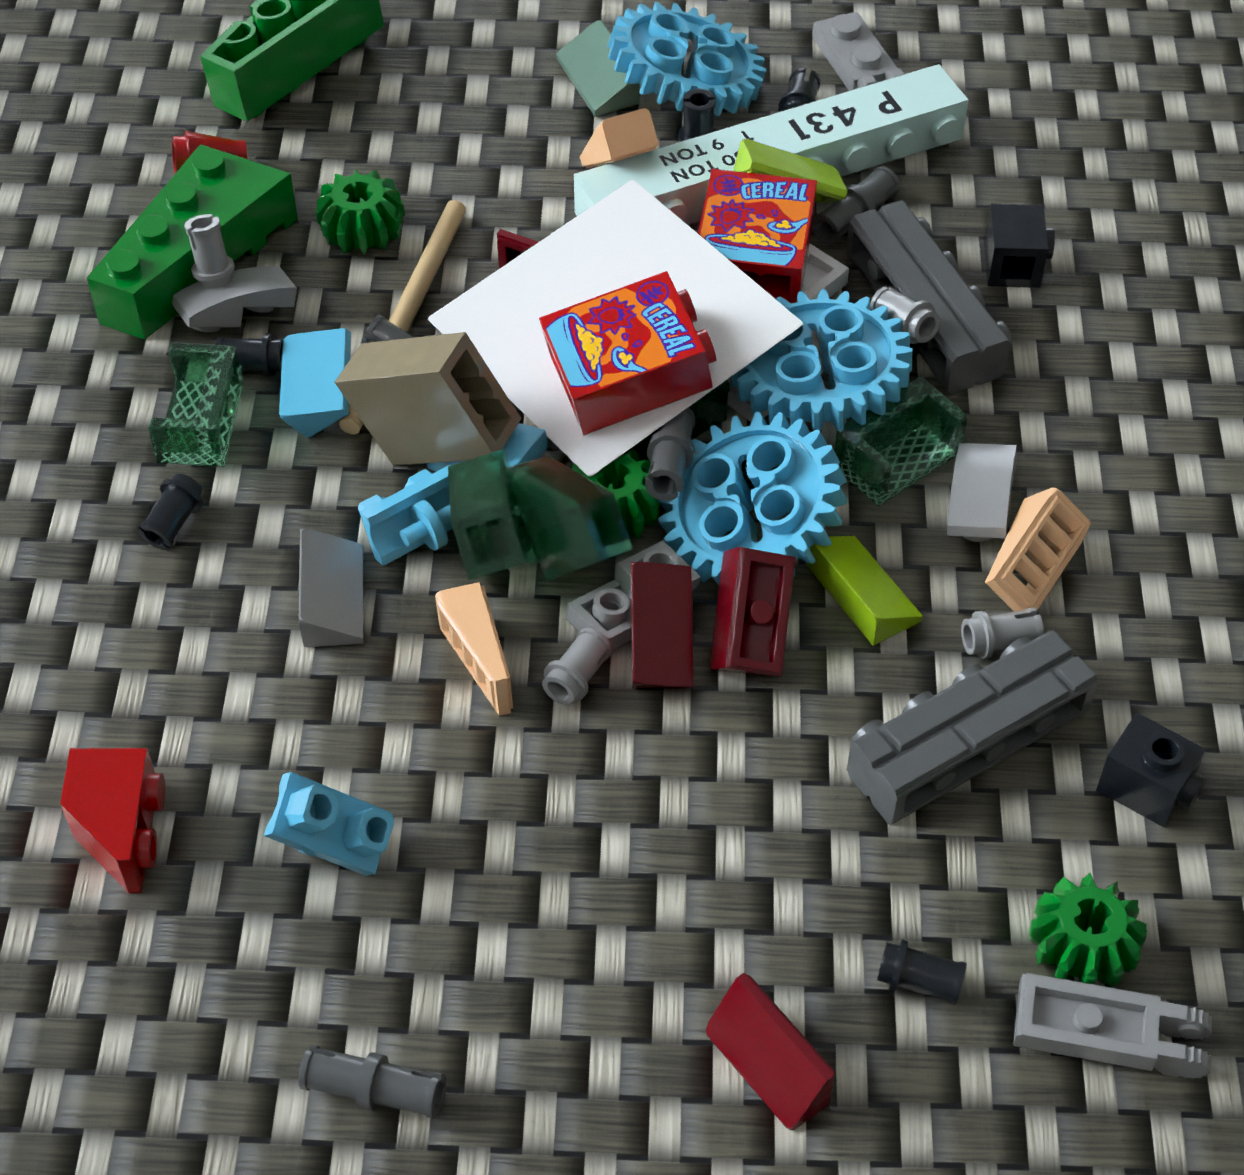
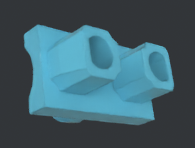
(409, 517)
(329, 824)

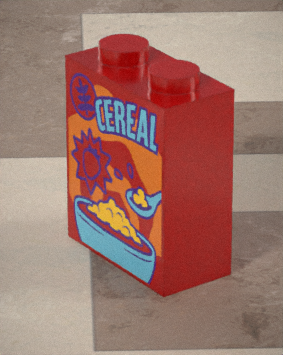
(761, 226)
(628, 351)

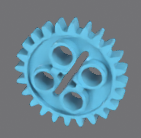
(654, 45)
(858, 350)
(803, 484)

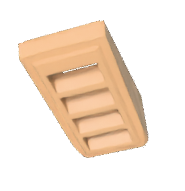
(620, 138)
(1063, 530)
(471, 631)

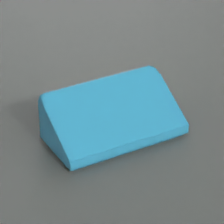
(308, 377)

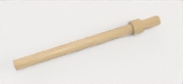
(418, 284)

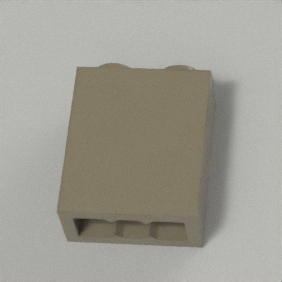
(428, 399)

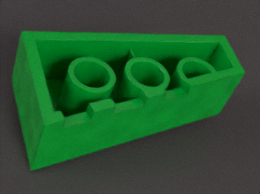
(283, 48)
(155, 257)

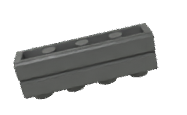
(900, 253)
(969, 725)

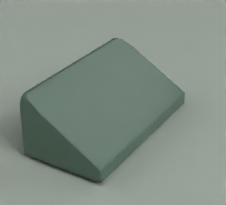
(593, 73)

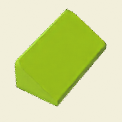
(768, 160)
(863, 589)

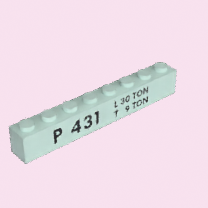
(841, 130)

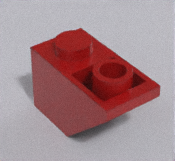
(111, 809)

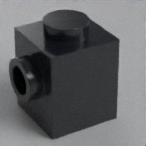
(1017, 245)
(1152, 771)

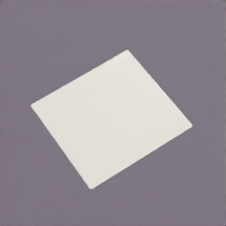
(597, 252)

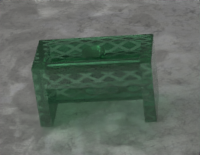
(200, 406)
(901, 444)

